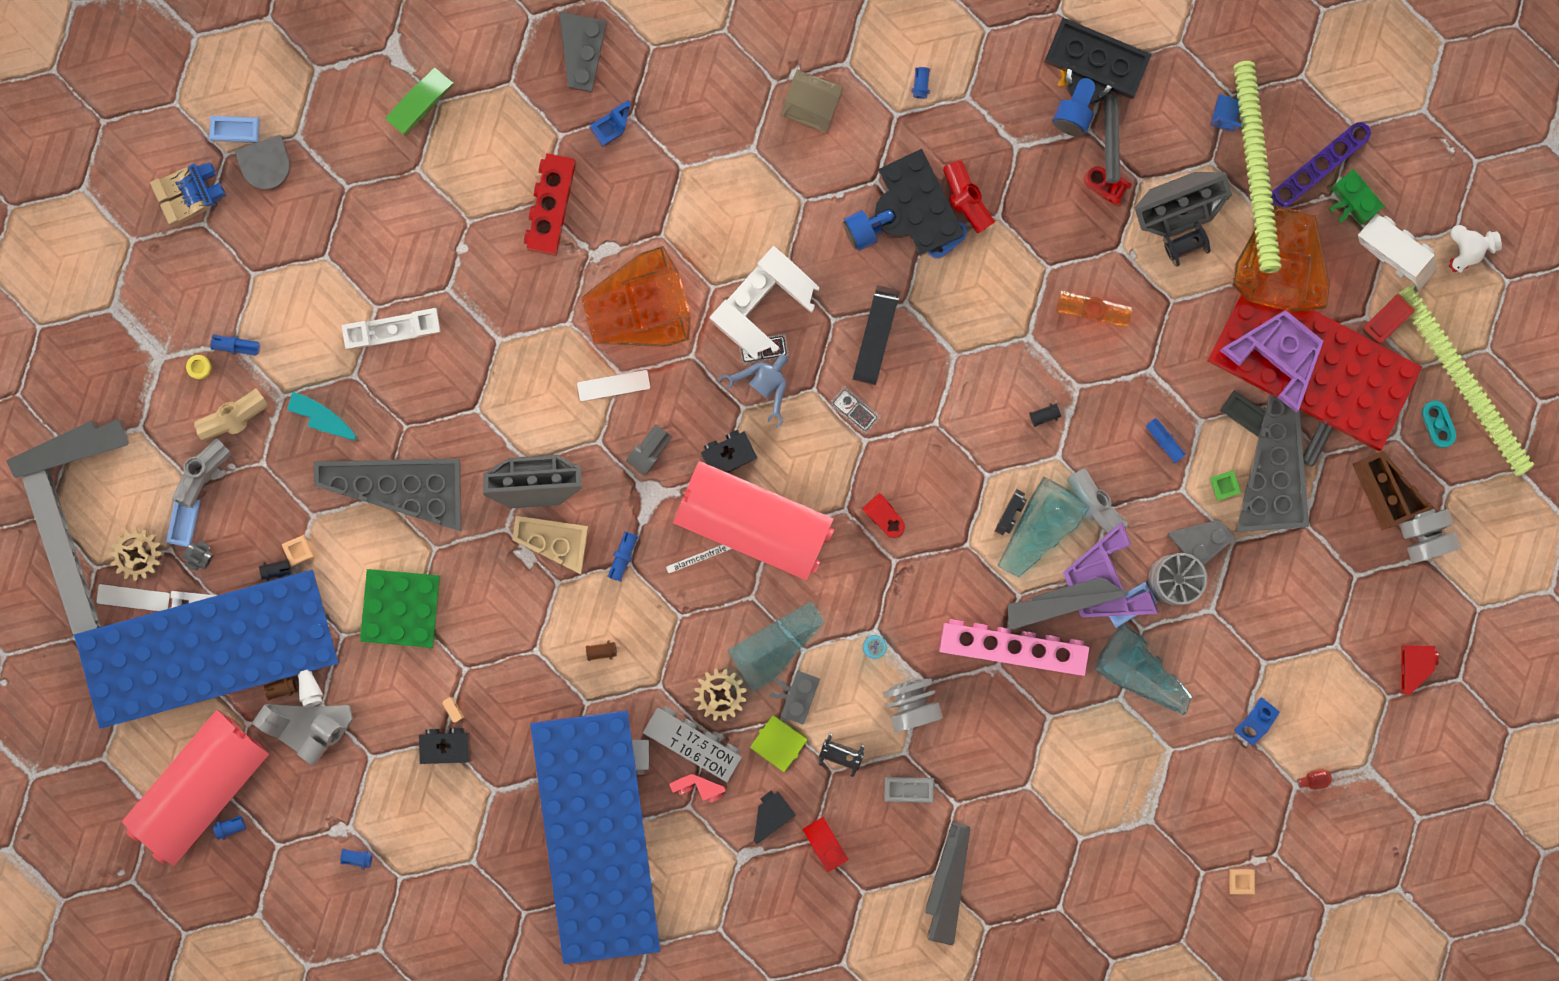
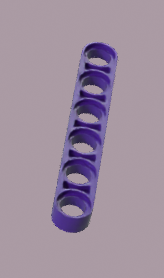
(1316, 174)

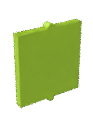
(778, 743)

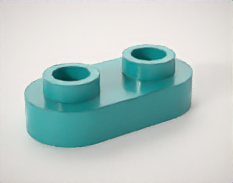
(1441, 422)

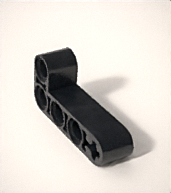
(876, 335)

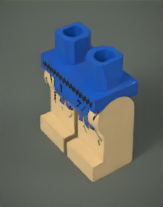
(187, 193)

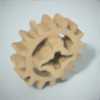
(131, 562)
(706, 685)

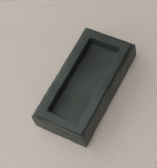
(1244, 412)

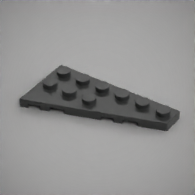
(1276, 481)
(413, 487)

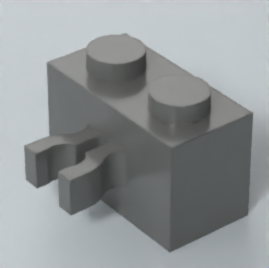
(799, 696)

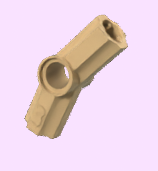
(231, 416)

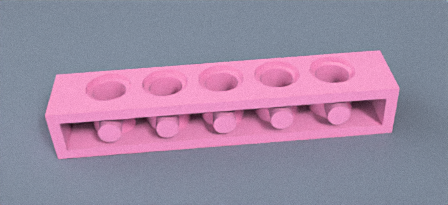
(1074, 664)

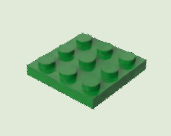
(400, 608)

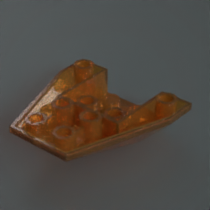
(1301, 281)
(639, 304)

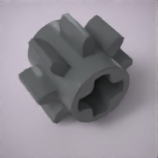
(198, 556)

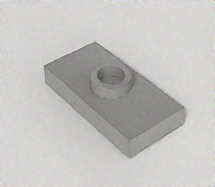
(909, 789)

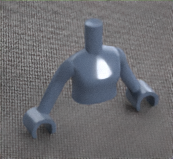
(765, 382)

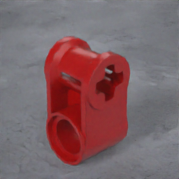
(1106, 189)
(881, 513)

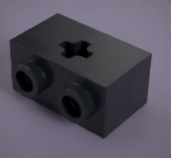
(735, 440)
(431, 753)

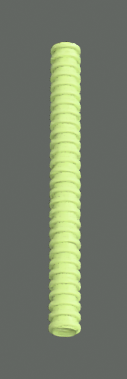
(1257, 167)
(1467, 384)

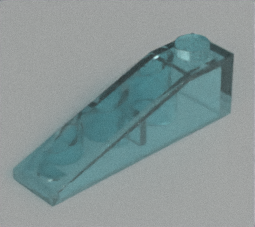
(1045, 521)
(769, 650)
(1133, 667)

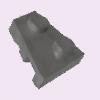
(1202, 540)

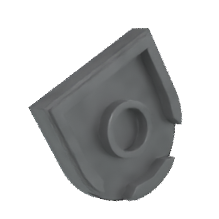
(265, 163)

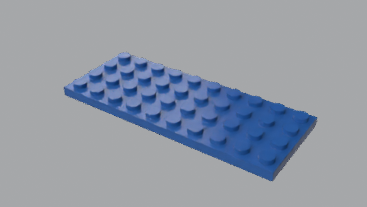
(206, 649)
(595, 837)

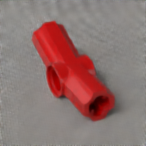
(967, 196)

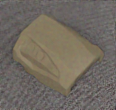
(811, 101)

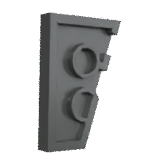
(582, 49)

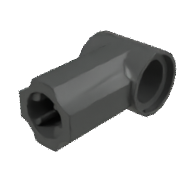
(645, 454)

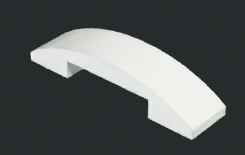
(391, 329)

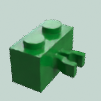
(1356, 197)

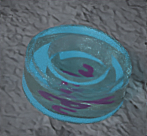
(874, 647)

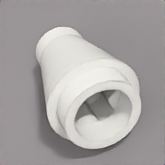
(309, 691)

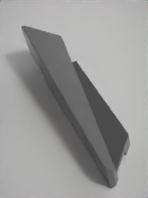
(71, 446)
(1063, 601)
(947, 886)

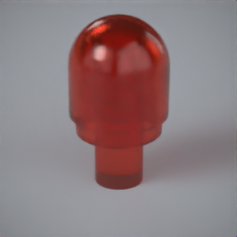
(1316, 779)

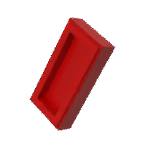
(1389, 318)

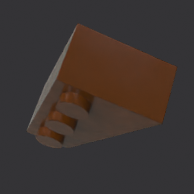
(1389, 491)

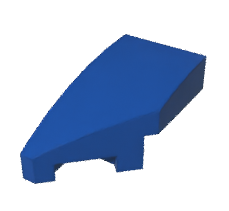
(611, 125)

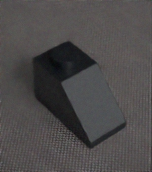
(771, 815)

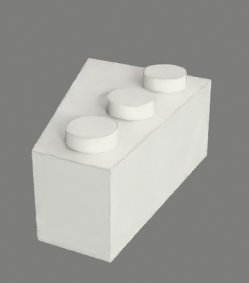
(1399, 250)

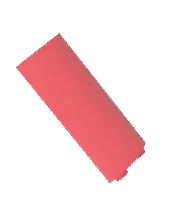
(753, 521)
(194, 788)

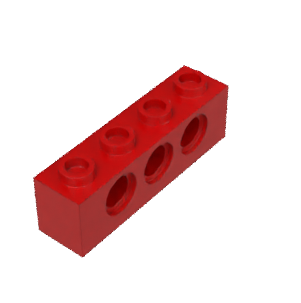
(549, 242)

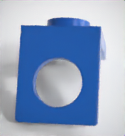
(1226, 113)
(1259, 719)

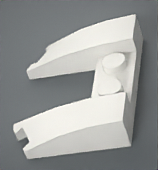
(732, 313)

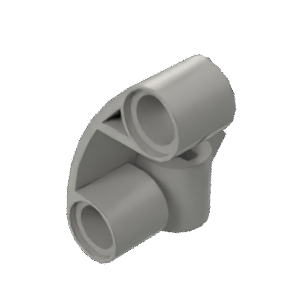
(305, 728)

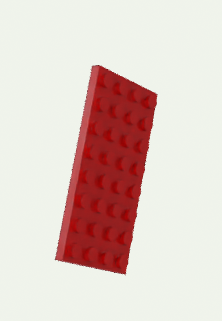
(1354, 381)

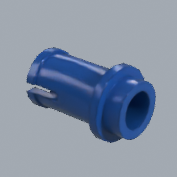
(921, 83)
(229, 827)
(356, 858)

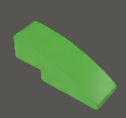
(419, 102)

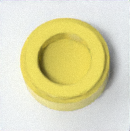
(199, 367)

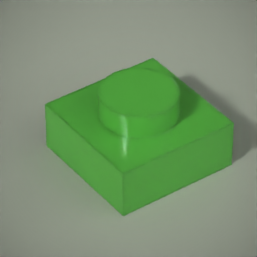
(1225, 485)

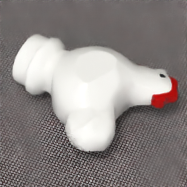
(1472, 247)

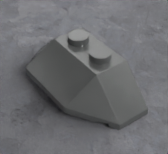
(1182, 202)
(532, 481)

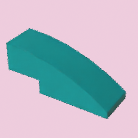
(320, 417)

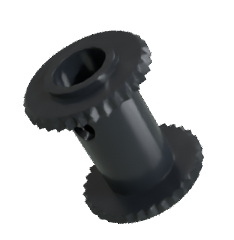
(1184, 245)
(837, 753)

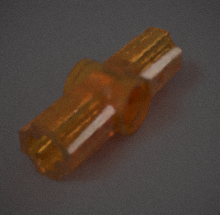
(1109, 312)

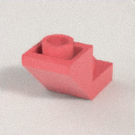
(707, 788)

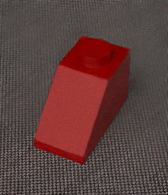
(1416, 666)
(825, 844)

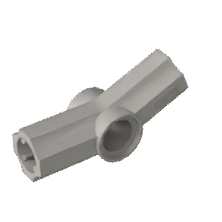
(190, 484)
(1097, 500)

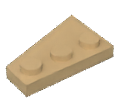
(555, 540)

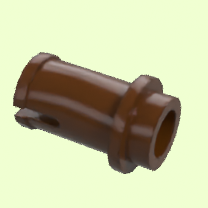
(601, 651)
(280, 688)

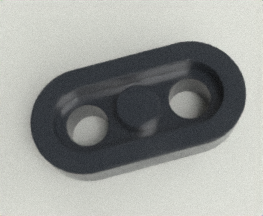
(1015, 504)

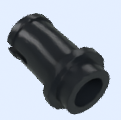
(1045, 415)
(274, 569)

